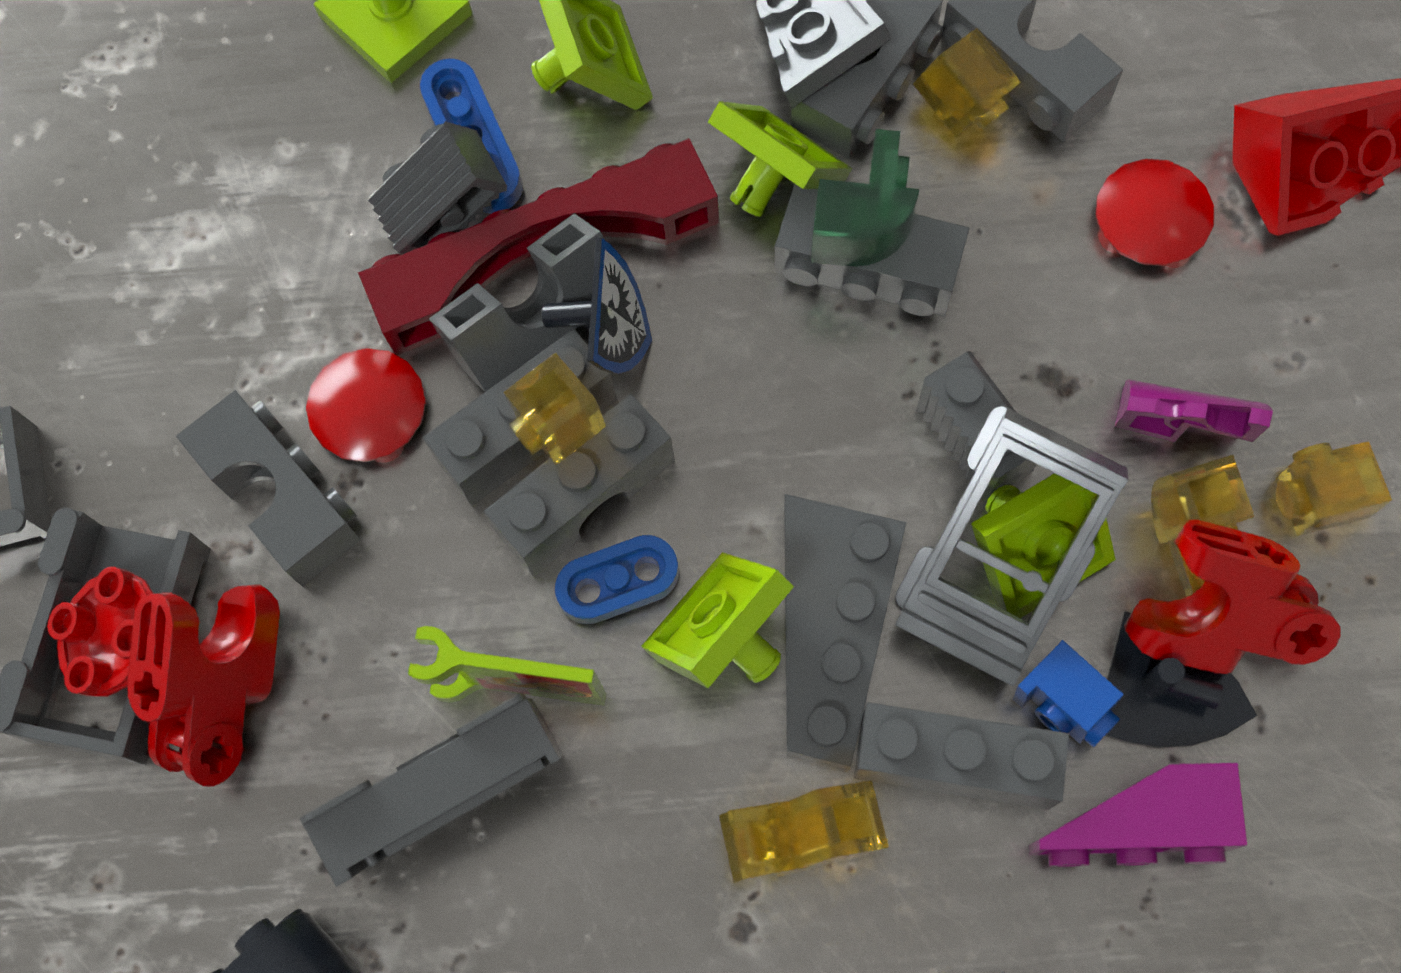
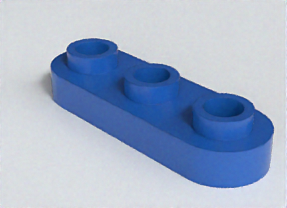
(473, 112)

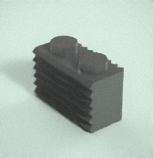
(437, 187)
(957, 406)

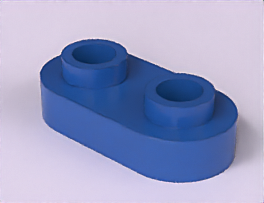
(615, 574)

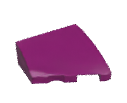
(1169, 411)

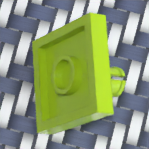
(393, 32)
(592, 51)
(777, 152)
(1033, 534)
(721, 621)

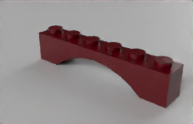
(646, 199)

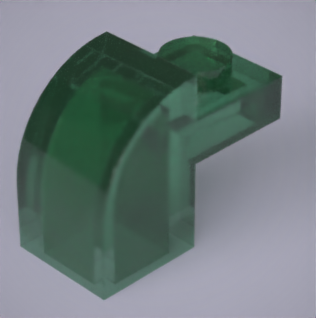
(866, 221)

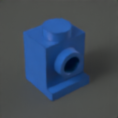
(1071, 696)

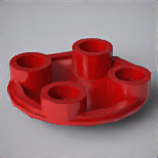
(1154, 213)
(366, 405)
(97, 632)

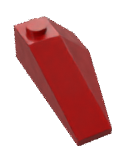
(1316, 150)

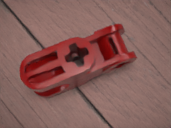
(1245, 605)
(201, 689)

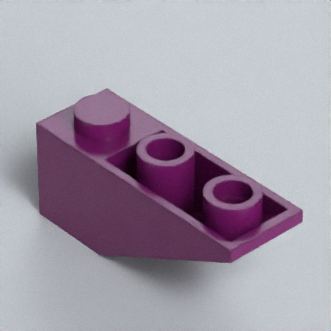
(1172, 810)

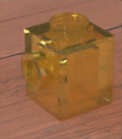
(967, 84)
(553, 410)
(1331, 487)

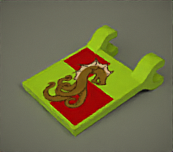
(500, 674)

